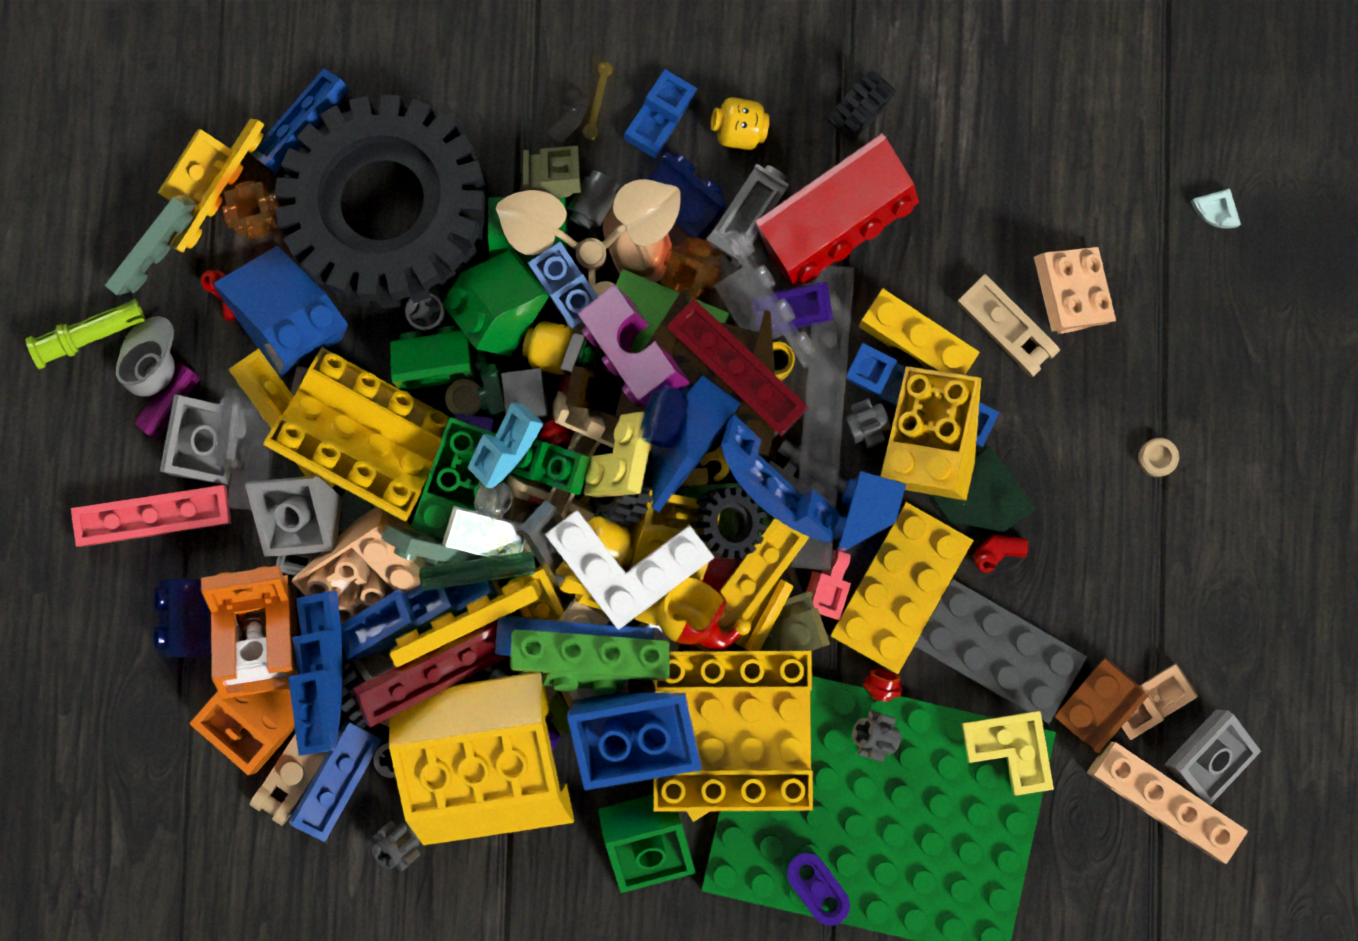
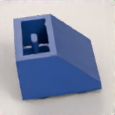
(871, 507)

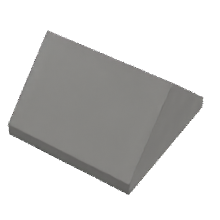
(191, 441)
(295, 515)
(1213, 756)

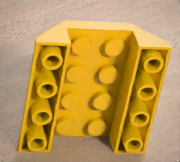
(360, 434)
(748, 731)
(478, 761)

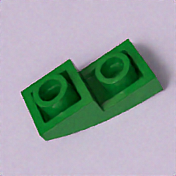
(554, 466)

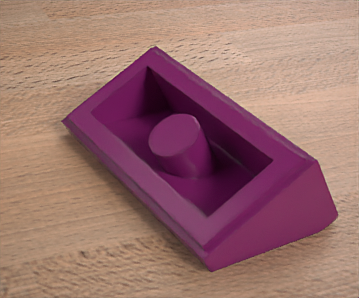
(157, 413)

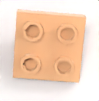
(1074, 289)

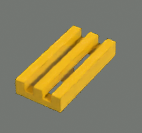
(765, 616)

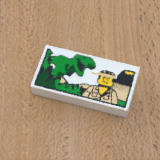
(481, 535)

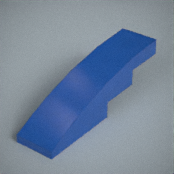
(401, 612)
(318, 682)

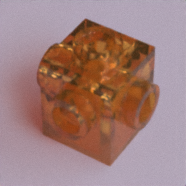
(240, 203)
(692, 267)

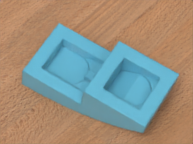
(501, 453)

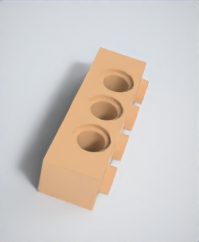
(1167, 802)

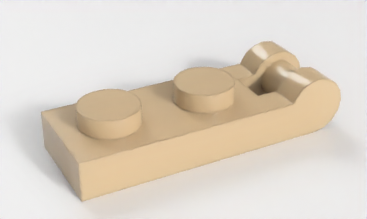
(1007, 325)
(292, 775)

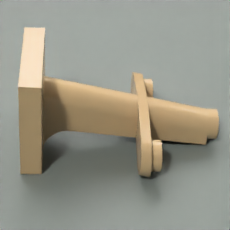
(590, 430)

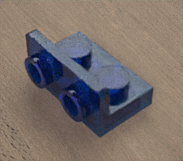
(698, 199)
(183, 619)

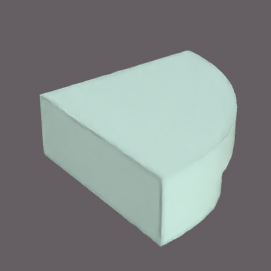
(1217, 209)

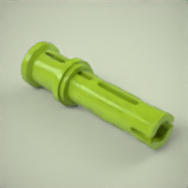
(70, 338)

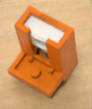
(248, 605)

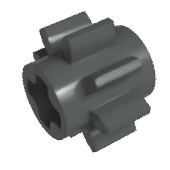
(867, 423)
(876, 736)
(395, 846)

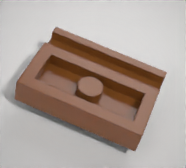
(1101, 704)

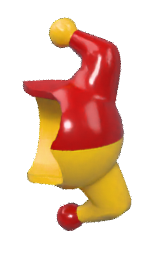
(692, 616)

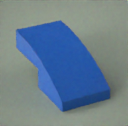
(660, 113)

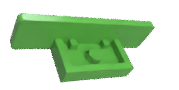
(588, 660)

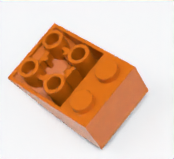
(247, 726)

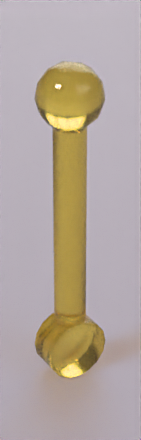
(590, 130)

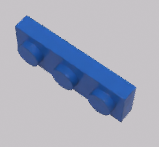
(317, 98)
(335, 781)

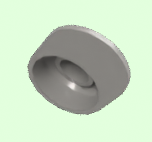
(145, 357)

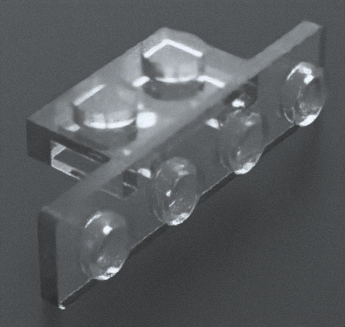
(750, 293)
(242, 446)

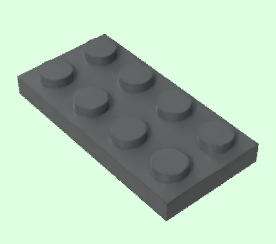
(1000, 651)

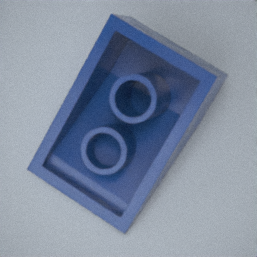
(281, 310)
(704, 421)
(632, 737)

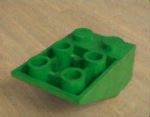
(449, 478)

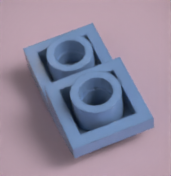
(563, 282)

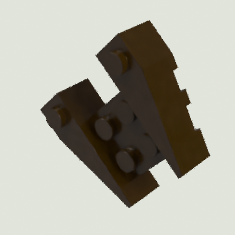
(757, 343)

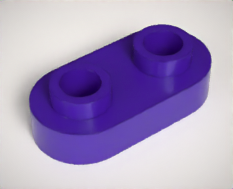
(817, 888)

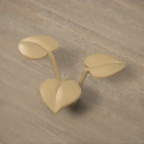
(534, 219)

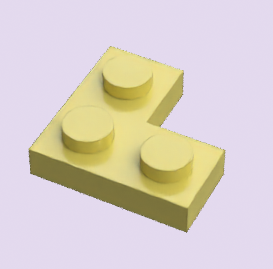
(624, 468)
(1020, 741)

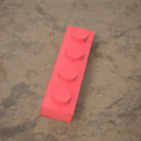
(151, 516)

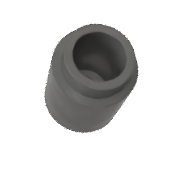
(593, 201)

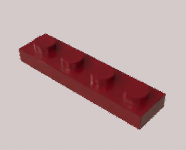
(737, 367)
(427, 675)

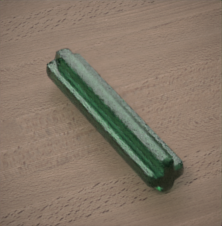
(477, 570)

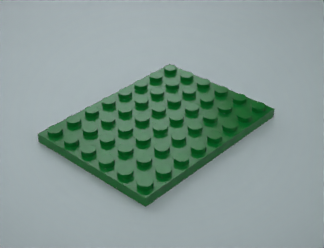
(911, 840)

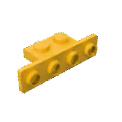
(203, 174)

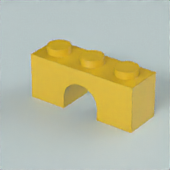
(909, 330)

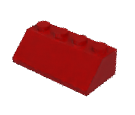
(837, 212)

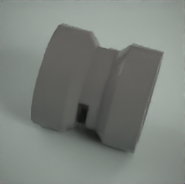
(424, 311)

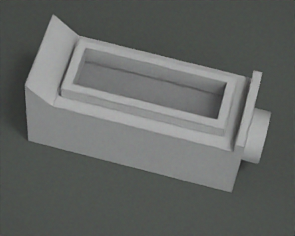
(757, 197)

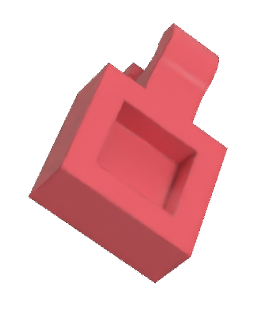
(829, 588)

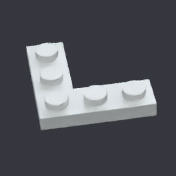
(631, 592)

